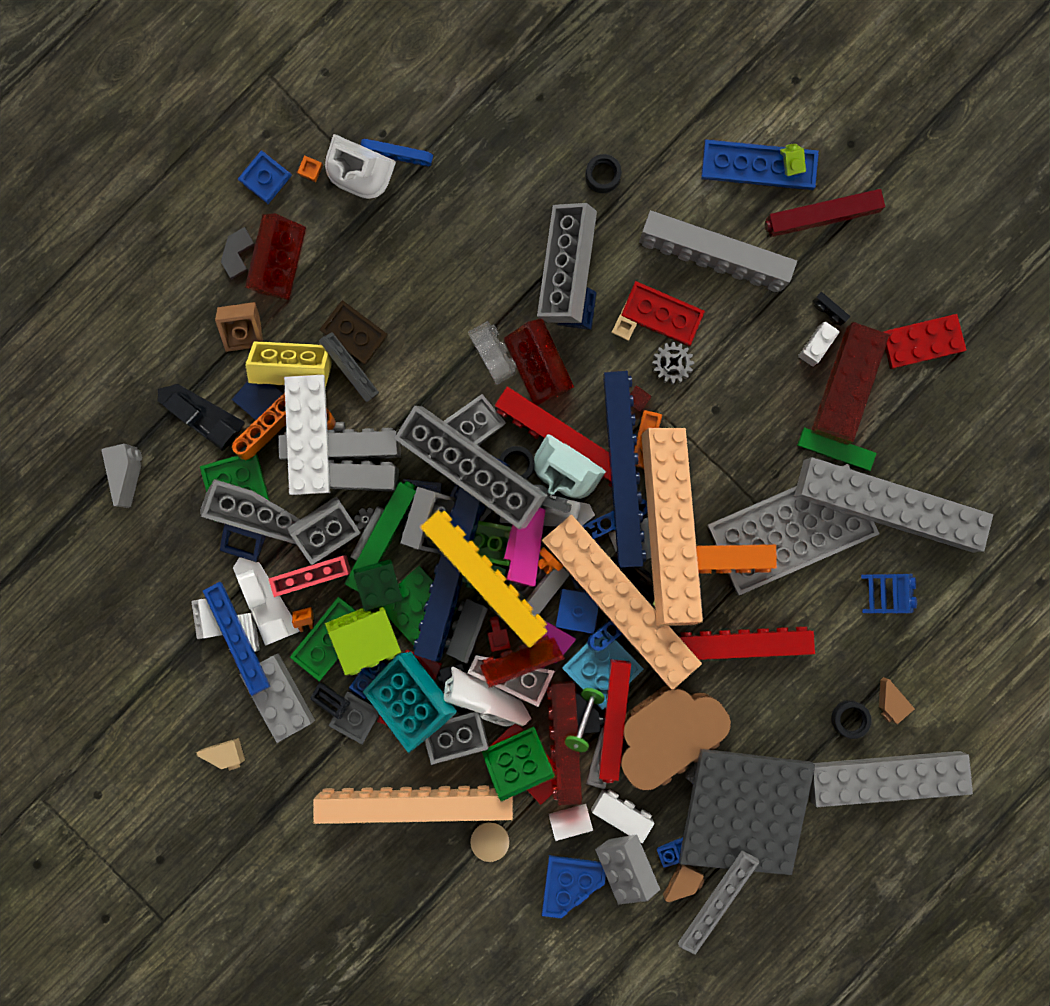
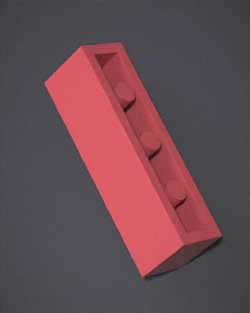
(309, 576)

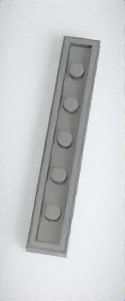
(718, 902)

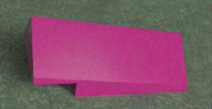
(524, 551)

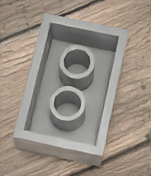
(423, 507)
(323, 530)
(457, 737)
(627, 869)

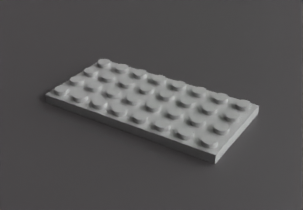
(797, 527)

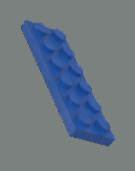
(755, 165)

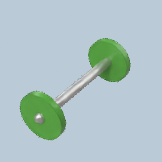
(592, 696)

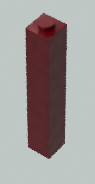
(825, 213)

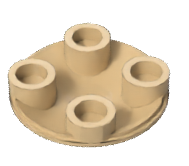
(489, 842)

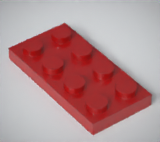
(924, 341)

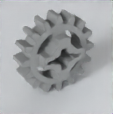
(678, 368)

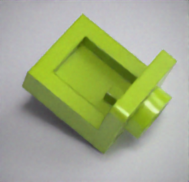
(793, 159)

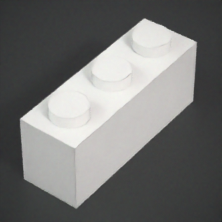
(623, 814)

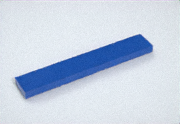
(236, 638)

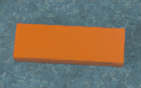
(648, 420)

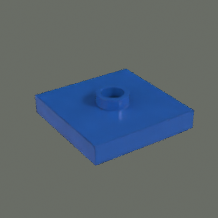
(264, 177)
(577, 611)

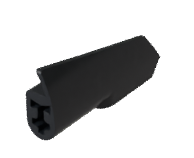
(203, 416)

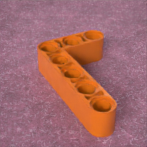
(267, 431)

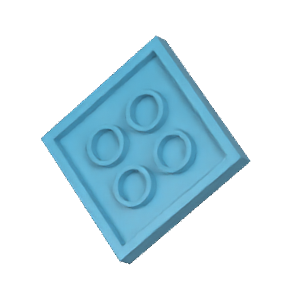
(591, 667)

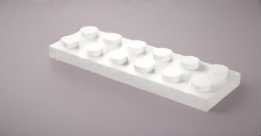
(307, 434)

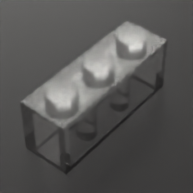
(492, 352)

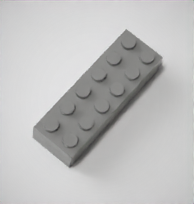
(567, 263)
(355, 444)

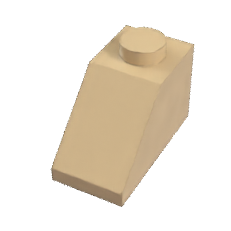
(224, 755)

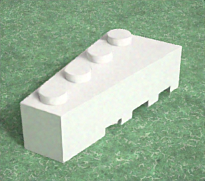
(527, 687)

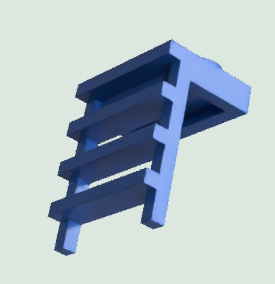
(902, 593)

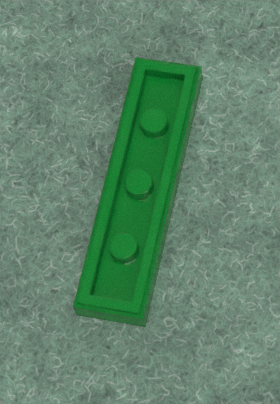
(848, 454)

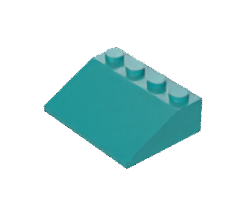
(409, 700)

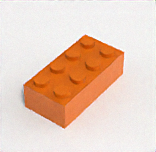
(736, 557)

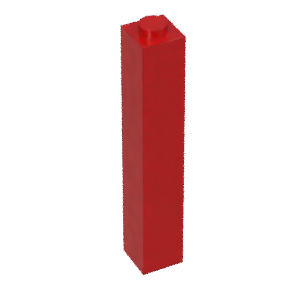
(614, 720)

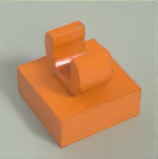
(549, 561)
(302, 618)

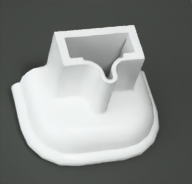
(357, 168)

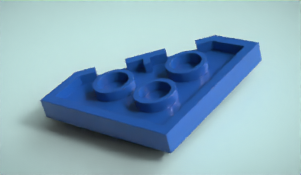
(569, 884)

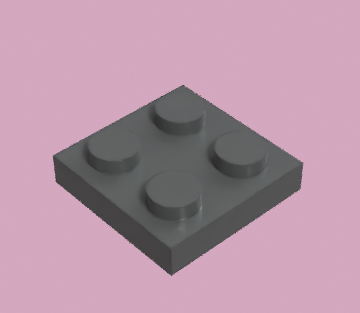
(357, 719)

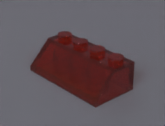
(275, 256)
(538, 361)
(520, 662)

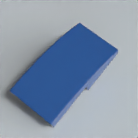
(365, 677)
(670, 852)

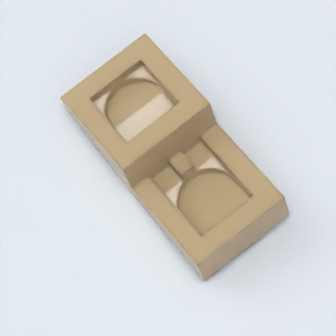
(624, 327)

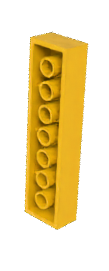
(487, 581)

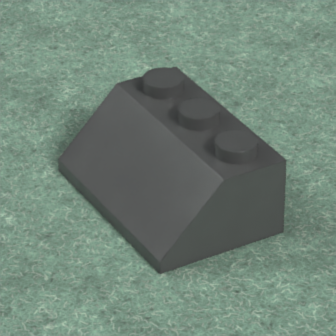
(466, 630)

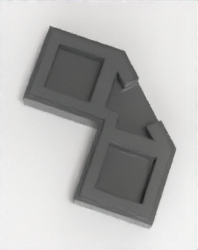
(236, 244)

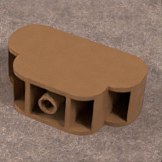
(667, 735)

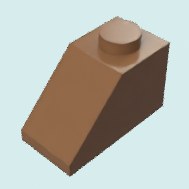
(892, 702)
(683, 882)

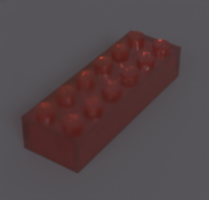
(850, 383)
(564, 724)

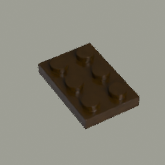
(354, 331)

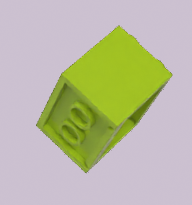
(362, 639)

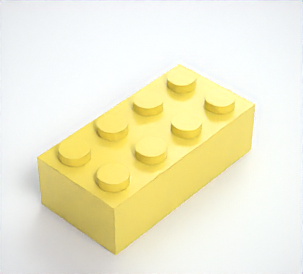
(273, 361)

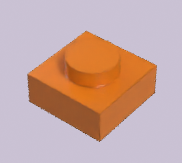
(310, 168)

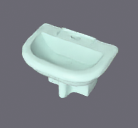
(566, 469)

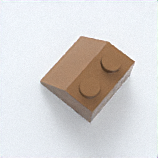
(239, 326)

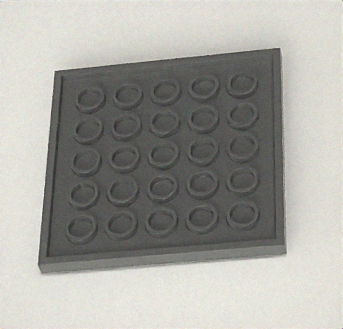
(746, 807)

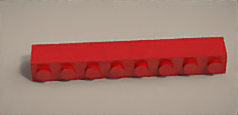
(542, 423)
(750, 644)

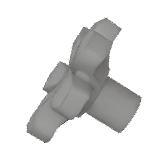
(363, 515)

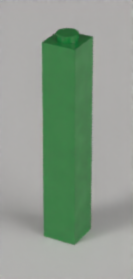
(385, 529)

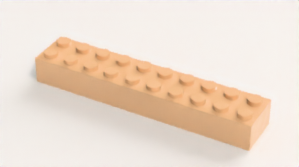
(671, 527)
(621, 602)
(410, 805)

